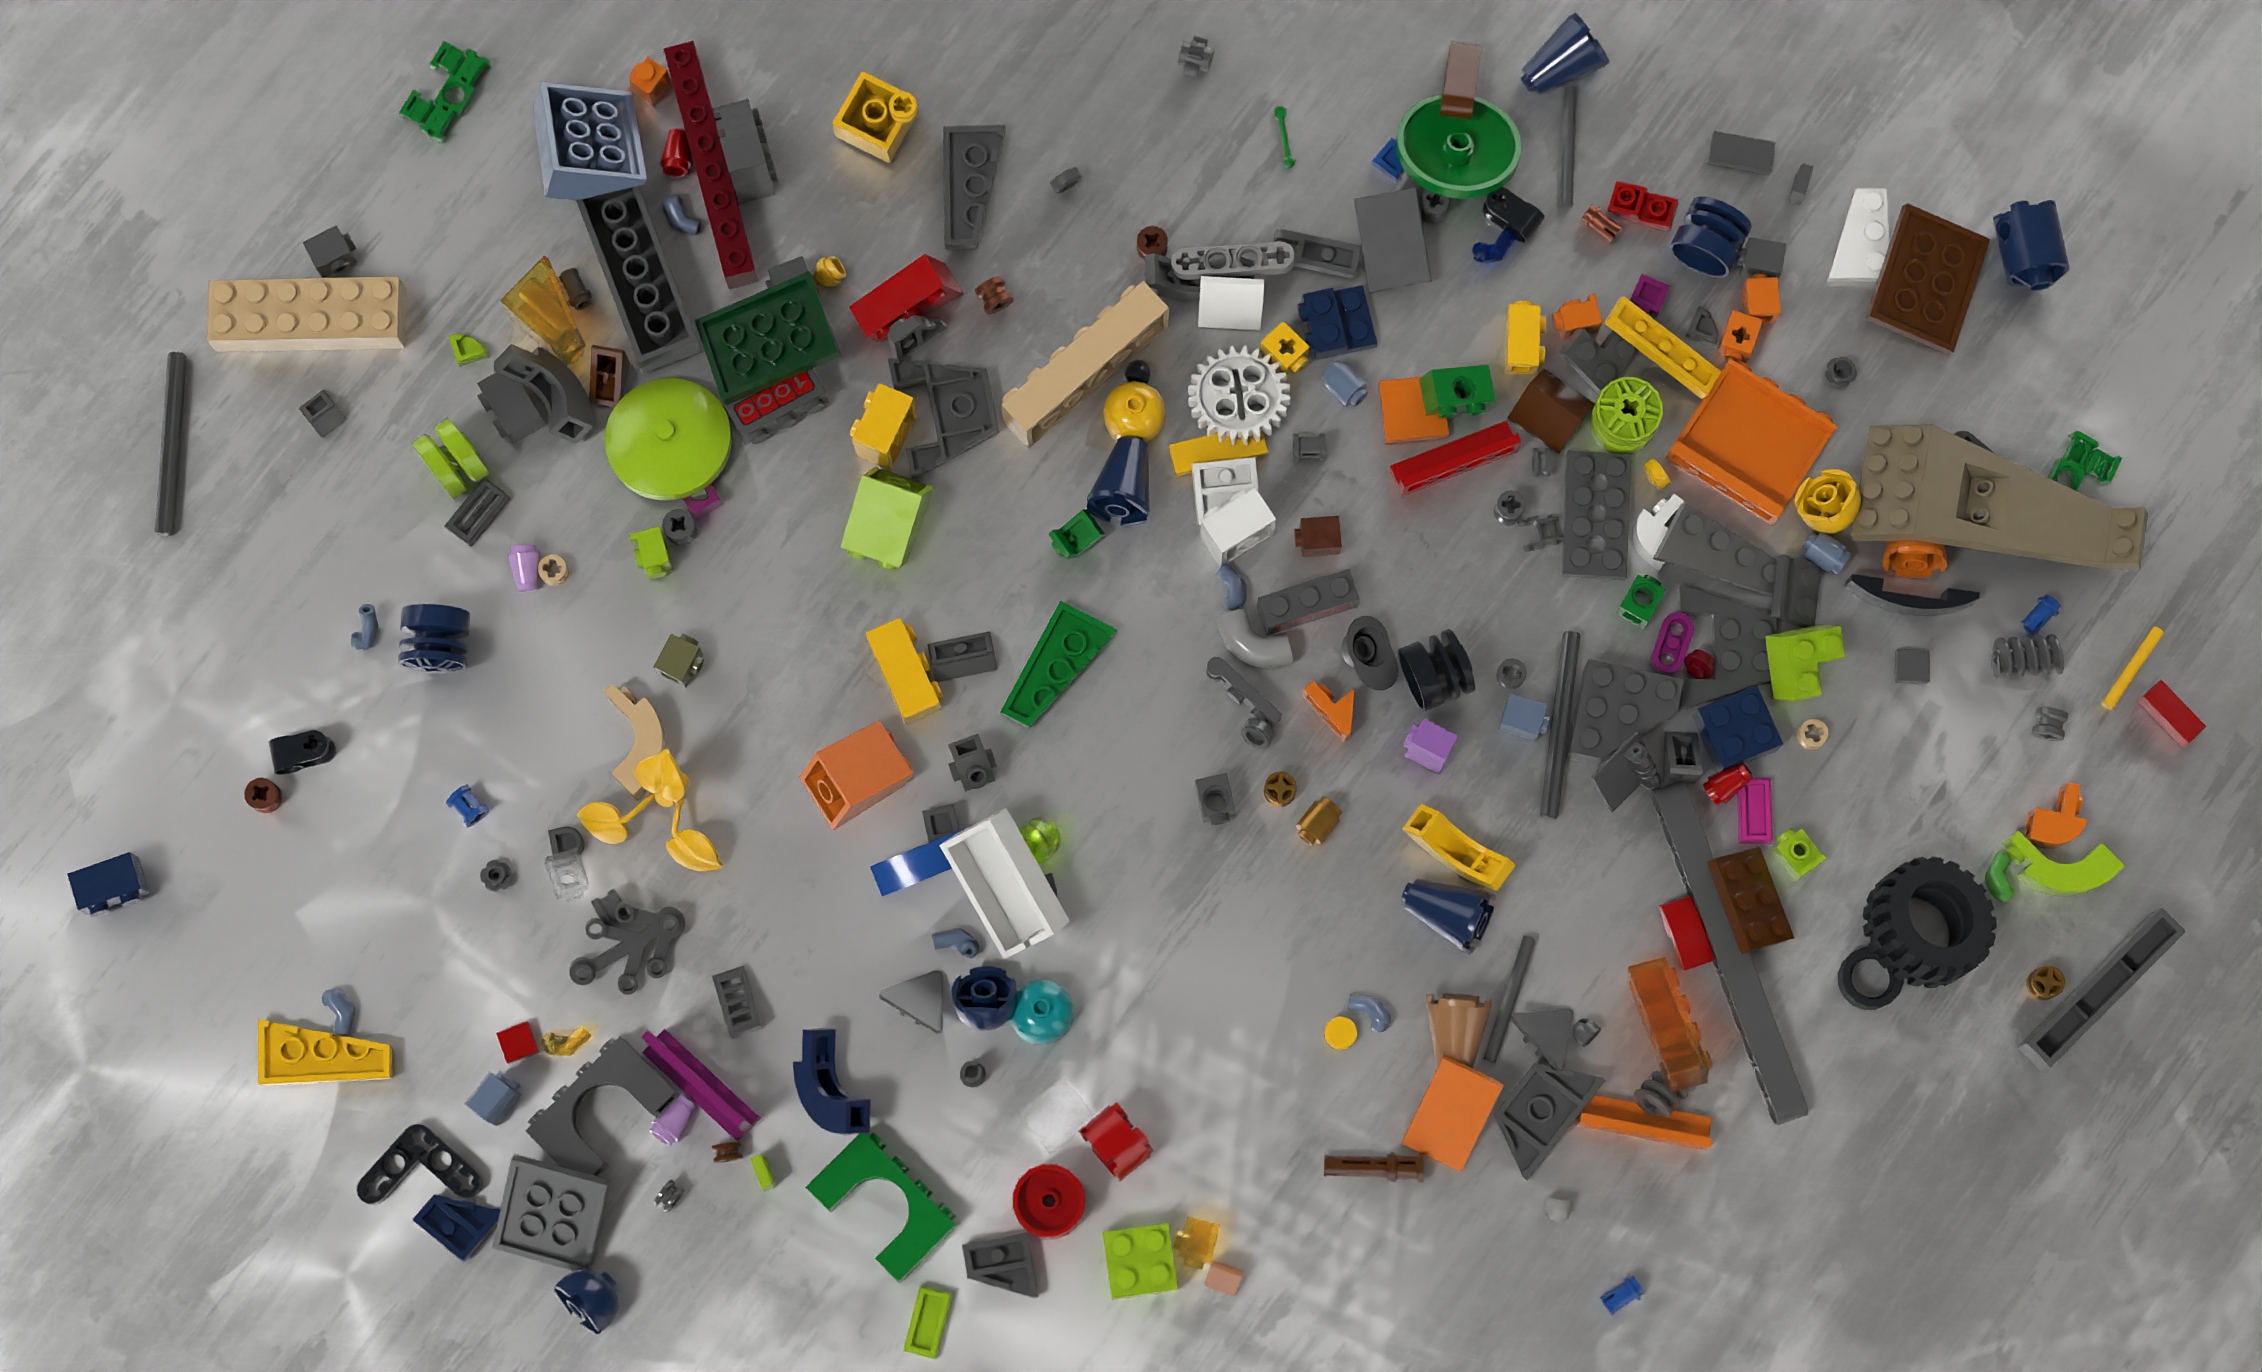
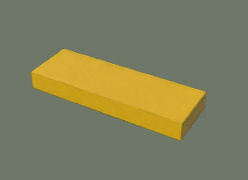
(1210, 449)

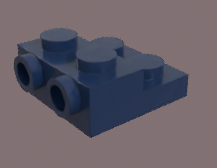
(1337, 322)

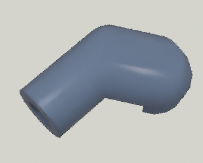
(676, 217)
(1236, 587)
(369, 628)
(1374, 1009)

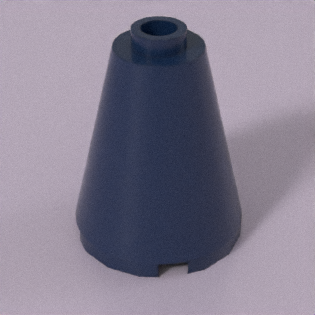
(1564, 57)
(1123, 484)
(1450, 910)

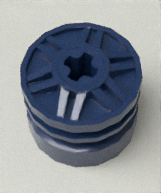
(1710, 237)
(433, 640)

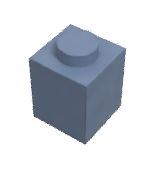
(1524, 717)

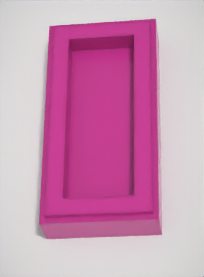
(1755, 812)

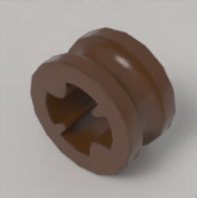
(727, 1152)

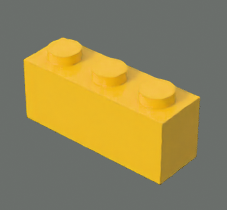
(904, 670)

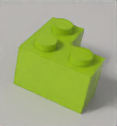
(1795, 659)

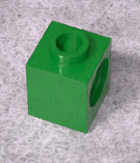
(1638, 613)

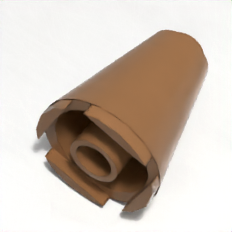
(1457, 1026)

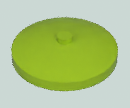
(668, 439)

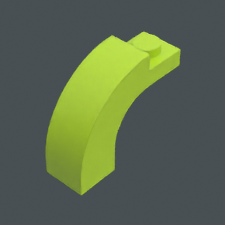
(2061, 879)

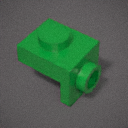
(1076, 535)

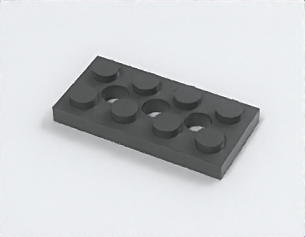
(1613, 501)

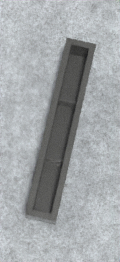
(2101, 989)

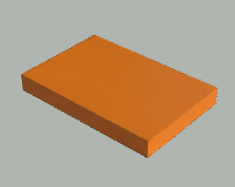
(1452, 1113)

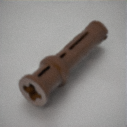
(1392, 1166)

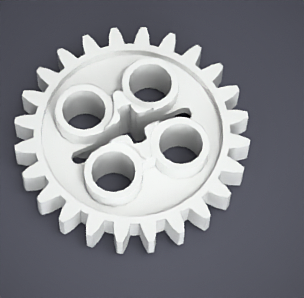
(1267, 391)

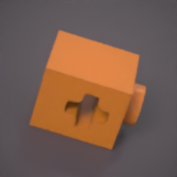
(1761, 298)
(1741, 325)

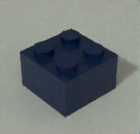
(1737, 729)

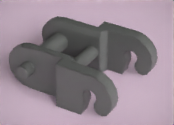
(1554, 535)

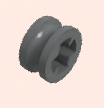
(1541, 462)
(1515, 683)
(669, 1195)

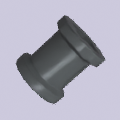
(1309, 447)
(1517, 503)

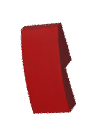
(1645, 208)
(1687, 932)

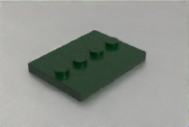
(767, 338)

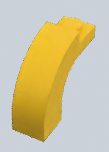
(1456, 850)

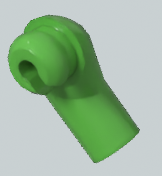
(1996, 879)

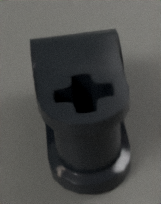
(1514, 216)
(295, 751)

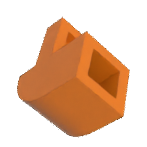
(2056, 828)

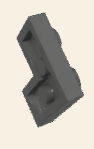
(1597, 362)

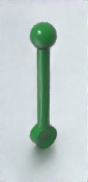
(1280, 114)

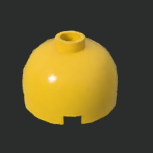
(1134, 411)
(1828, 501)

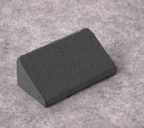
(962, 656)

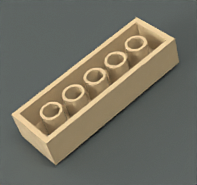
(306, 314)
(1085, 363)

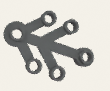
(631, 943)

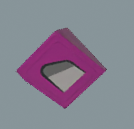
(703, 502)

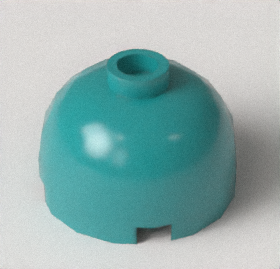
(1042, 1012)

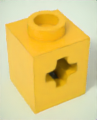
(1285, 338)

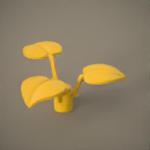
(667, 785)

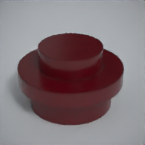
(1699, 664)

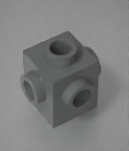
(971, 763)

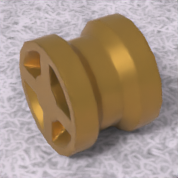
(1280, 783)
(2051, 979)

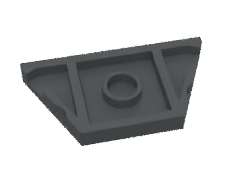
(1542, 1111)

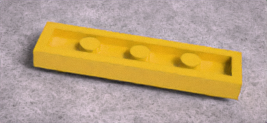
(1662, 347)

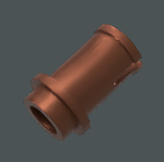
(1601, 222)

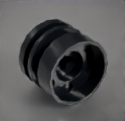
(1441, 668)

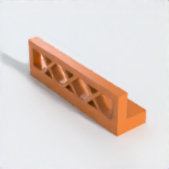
(1630, 1120)

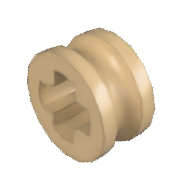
(559, 577)
(1815, 725)

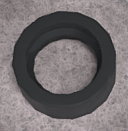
(1852, 995)

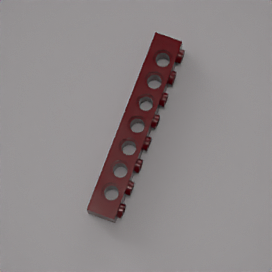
(711, 165)

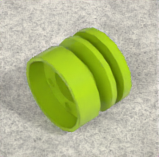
(1621, 431)

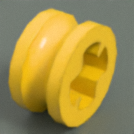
(901, 116)

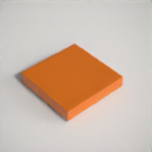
(1405, 413)

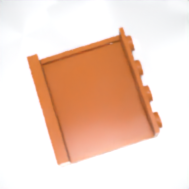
(1751, 441)

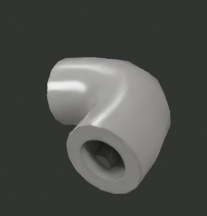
(1251, 647)

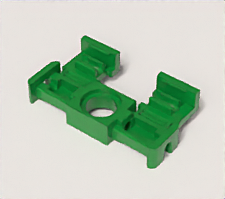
(440, 116)
(2082, 460)

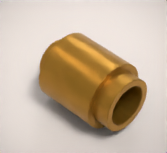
(1318, 821)

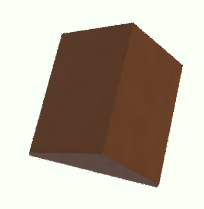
(1550, 410)

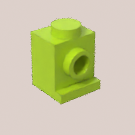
(652, 552)
(1797, 865)

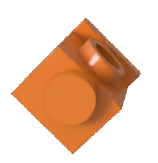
(645, 79)
(1577, 315)

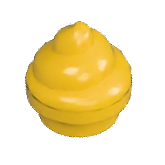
(829, 272)

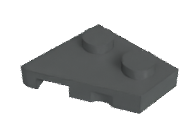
(1002, 1264)

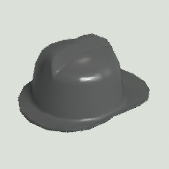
(1370, 653)

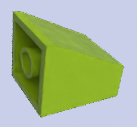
(885, 517)

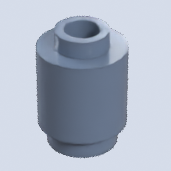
(1345, 383)
(1826, 552)

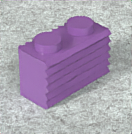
(1429, 745)

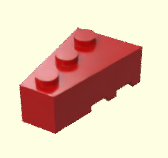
(910, 292)

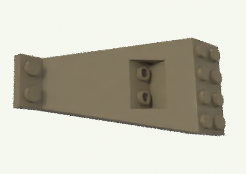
(1929, 489)

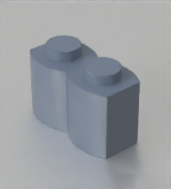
(494, 1097)

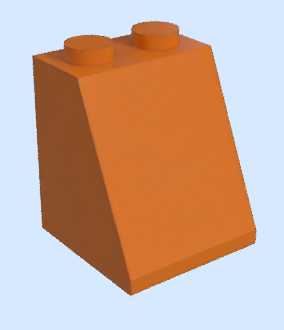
(855, 774)

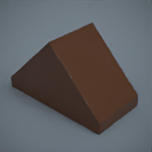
(607, 375)

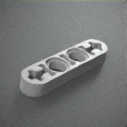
(1233, 253)

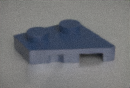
(456, 1224)

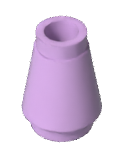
(524, 566)
(672, 1121)

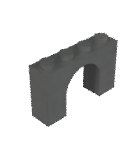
(617, 1065)

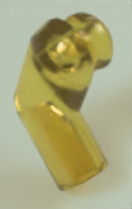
(565, 1045)

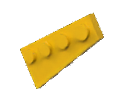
(310, 1056)

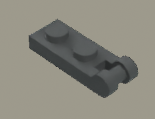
(1320, 253)
(1242, 691)

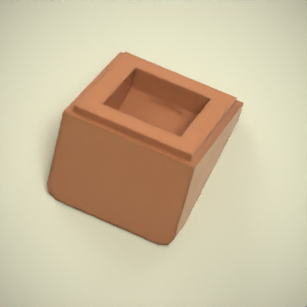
(1223, 1278)

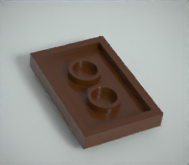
(1750, 900)

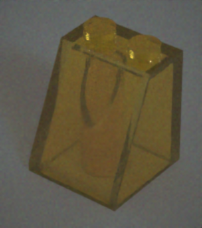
(543, 312)

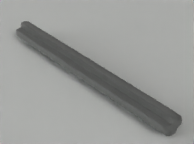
(170, 444)
(1560, 725)

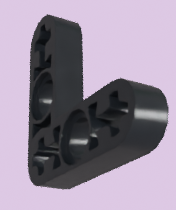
(412, 1157)

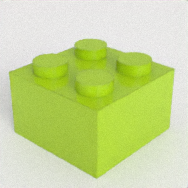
(1140, 1261)

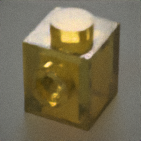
(1196, 1242)

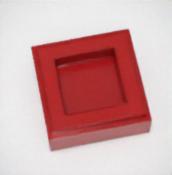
(517, 1043)

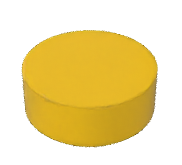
(1656, 474)
(1340, 1033)

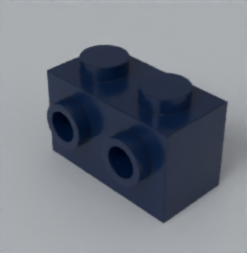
(108, 884)

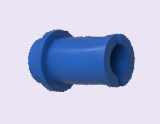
(2041, 614)
(1622, 1295)

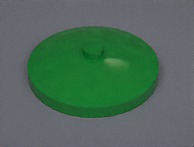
(1458, 154)

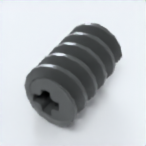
(2027, 653)
(1655, 1097)

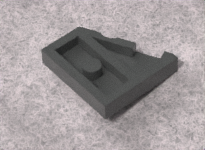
(912, 333)

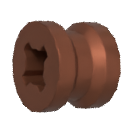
(1158, 246)
(994, 295)
(268, 800)

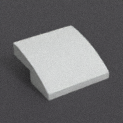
(1231, 303)

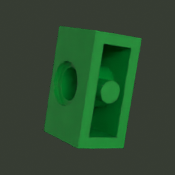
(1472, 383)

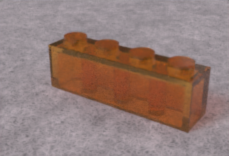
(1668, 1024)

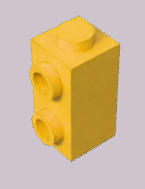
(1522, 338)

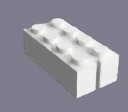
(1005, 883)

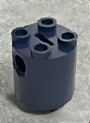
(2031, 245)

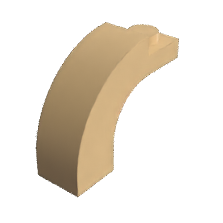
(648, 736)

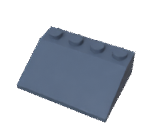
(587, 141)

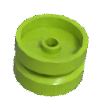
(451, 457)

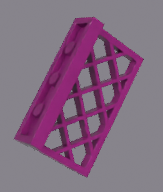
(699, 1084)

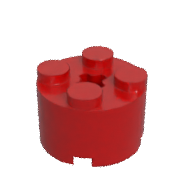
(1116, 1142)

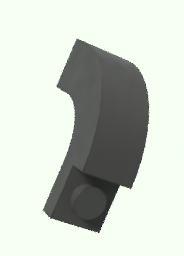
(1161, 277)
(556, 385)

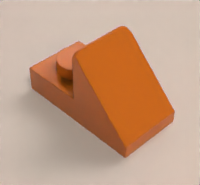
(1336, 715)

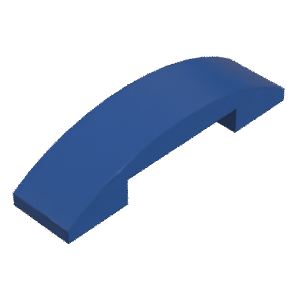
(911, 866)

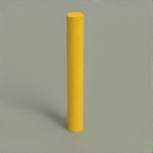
(2132, 668)

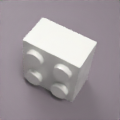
(1237, 526)

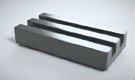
(485, 520)

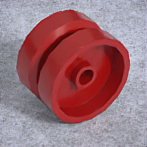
(1068, 1197)

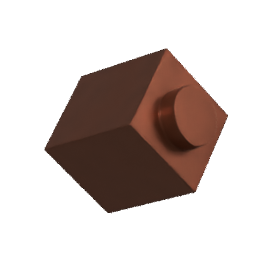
(1318, 536)

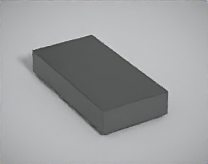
(1741, 152)

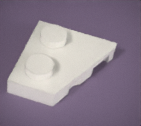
(1219, 481)

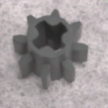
(1195, 56)

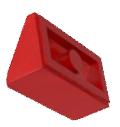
(2171, 713)

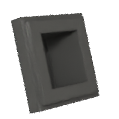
(322, 413)

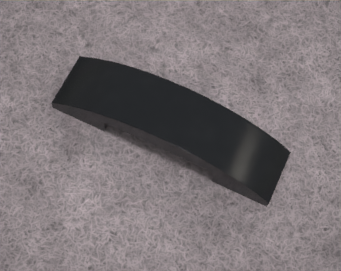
(1871, 591)

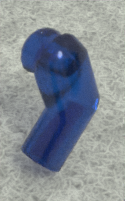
(1495, 252)

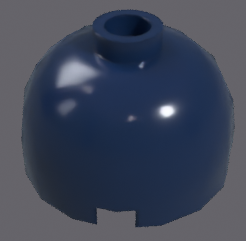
(984, 998)
(589, 1297)

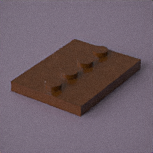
(1927, 279)

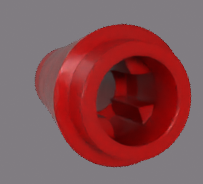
(676, 156)
(1727, 783)

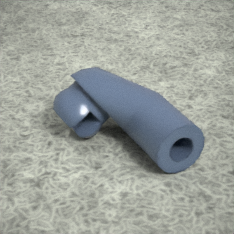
(959, 940)
(342, 1008)

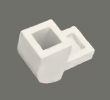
(1651, 529)

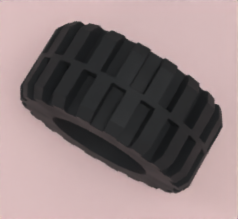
(1957, 899)

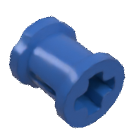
(467, 805)

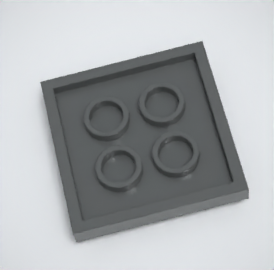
(550, 1213)

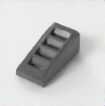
(746, 1026)

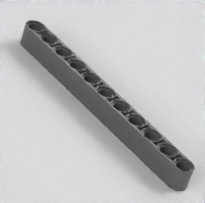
(1735, 971)

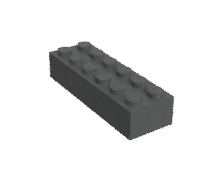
(639, 278)

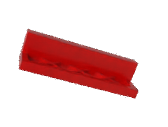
(1454, 458)

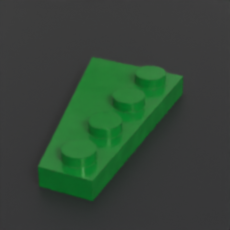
(1058, 658)

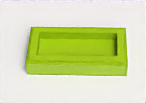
(927, 1322)

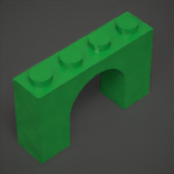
(865, 1161)

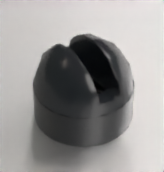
(1137, 371)

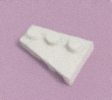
(1863, 238)

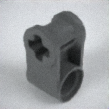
(1426, 199)

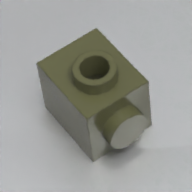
(679, 659)

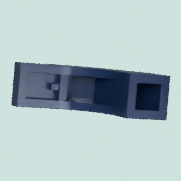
(820, 1088)

